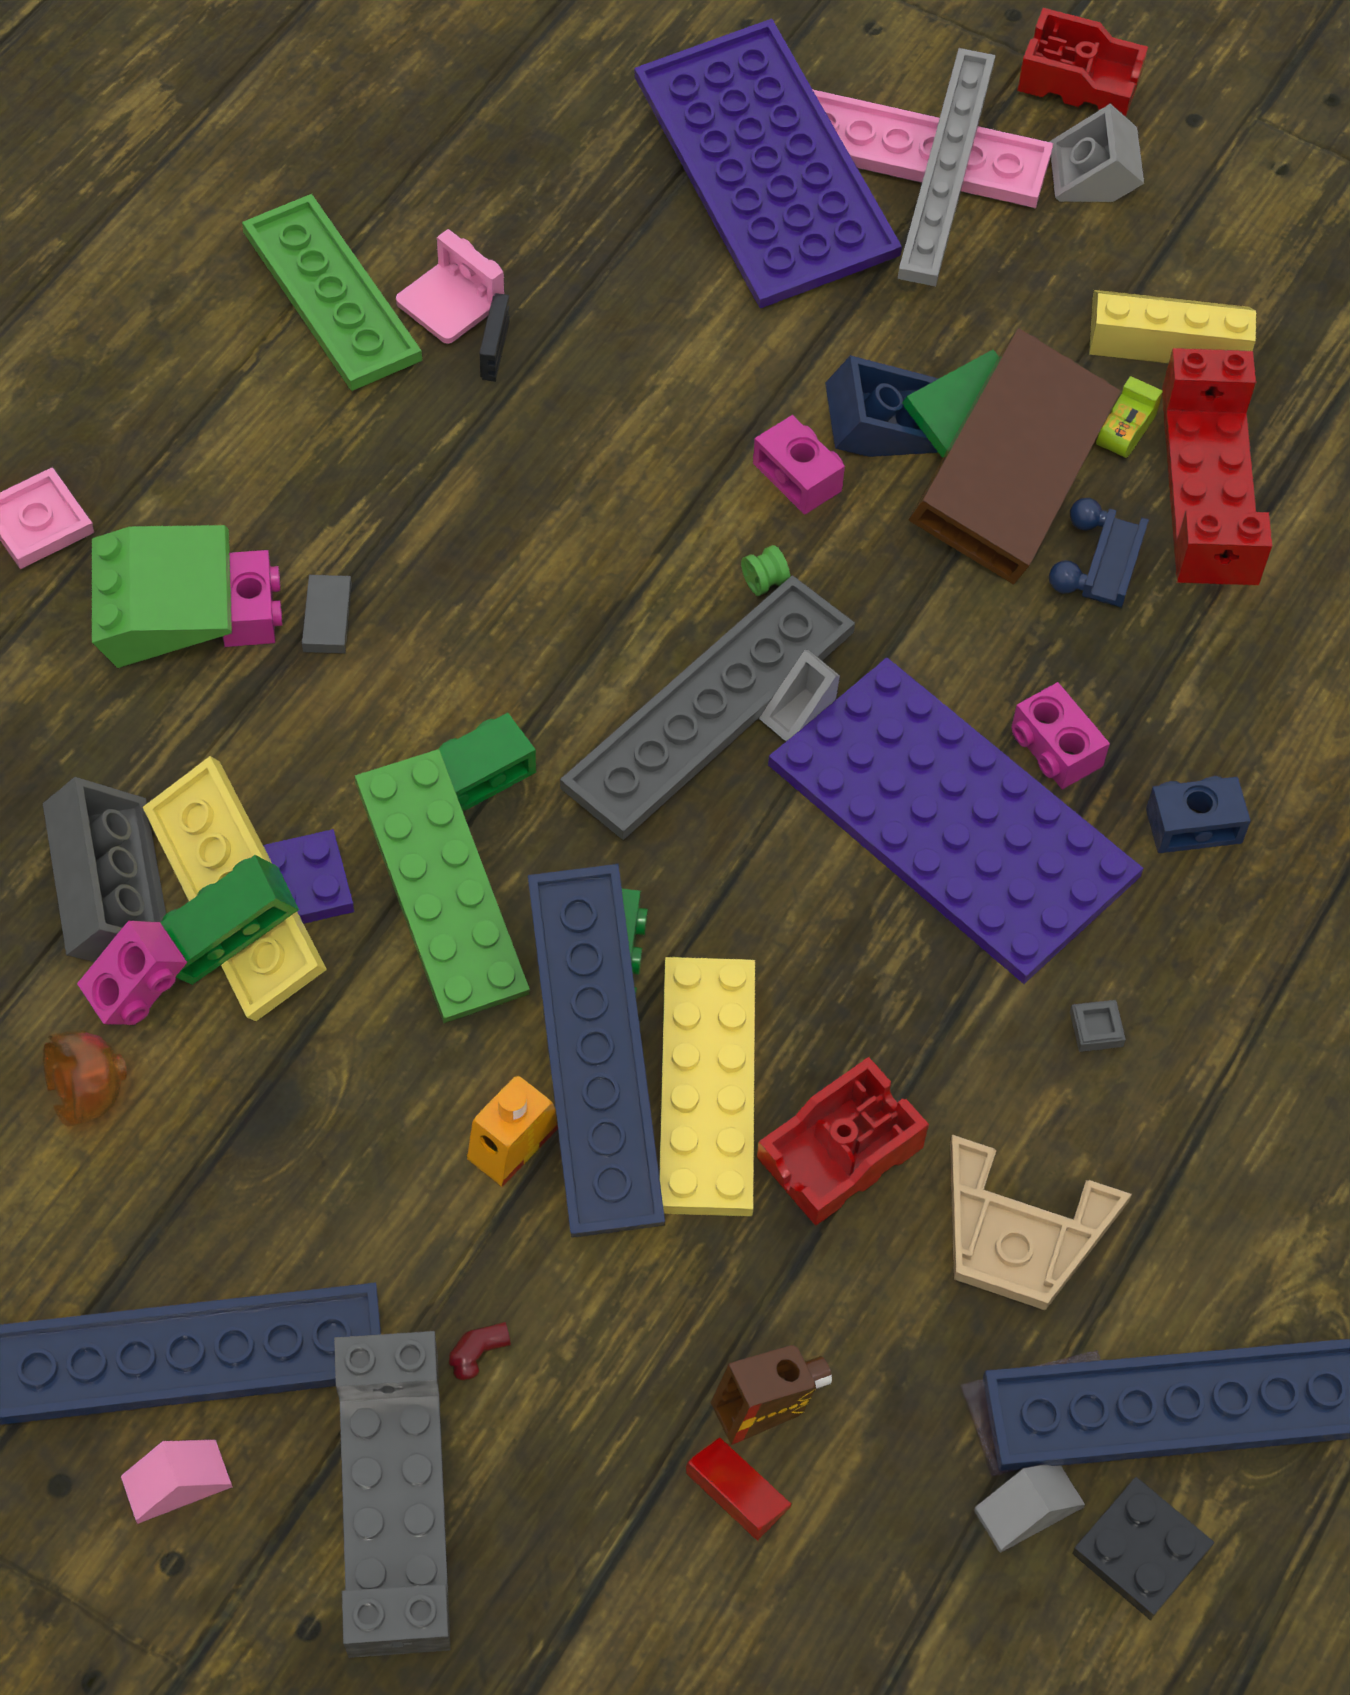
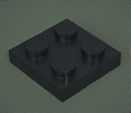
(1143, 1548)

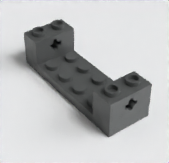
(392, 1495)

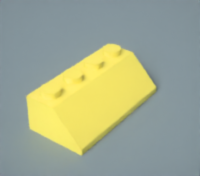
(1152, 326)

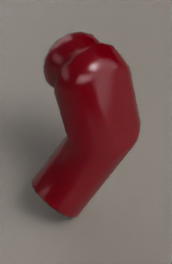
(472, 1345)

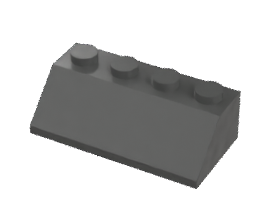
(101, 864)

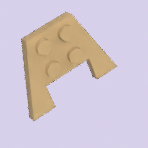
(1016, 1245)

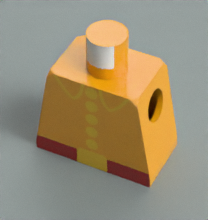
(518, 1125)

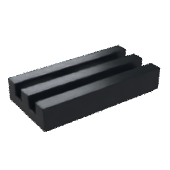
(494, 337)

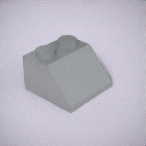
(1097, 159)

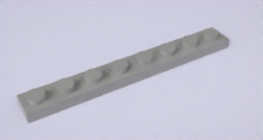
(946, 168)

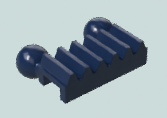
(1113, 558)

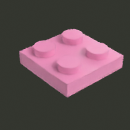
(40, 518)

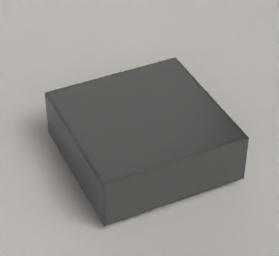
(1097, 1025)

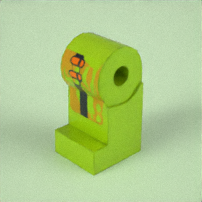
(1130, 417)

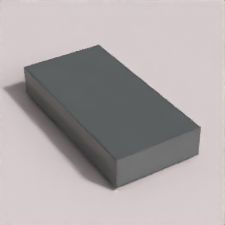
(327, 614)

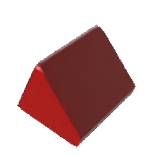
(737, 1488)

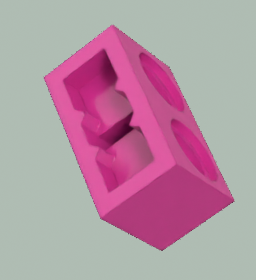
(1067, 731)
(132, 973)

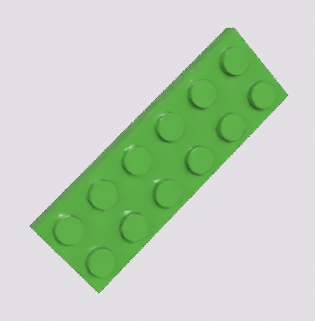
(332, 292)
(441, 886)

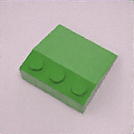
(159, 590)

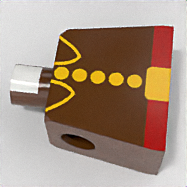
(767, 1391)

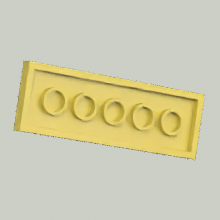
(204, 839)
(708, 1087)

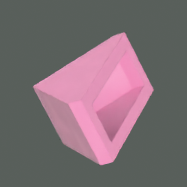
(174, 1477)

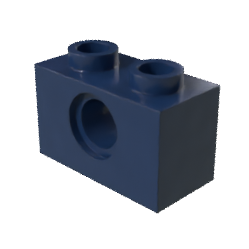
(1179, 828)

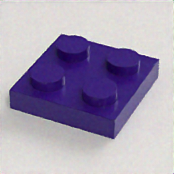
(313, 875)

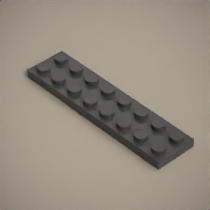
(703, 708)

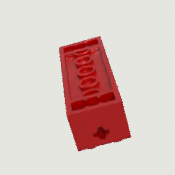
(1210, 468)

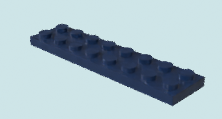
(595, 1051)
(179, 1352)
(1169, 1404)

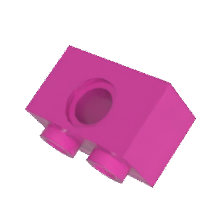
(799, 464)
(255, 617)

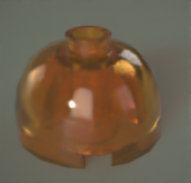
(83, 1074)

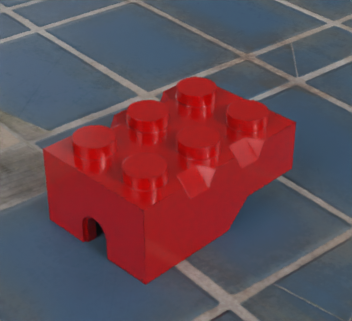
(1081, 62)
(842, 1141)

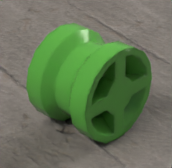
(765, 570)

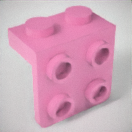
(453, 292)

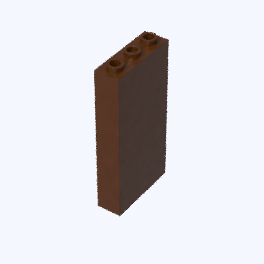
(1015, 456)

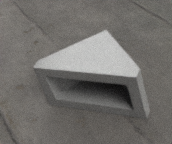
(802, 696)
(1028, 1504)

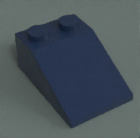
(869, 410)

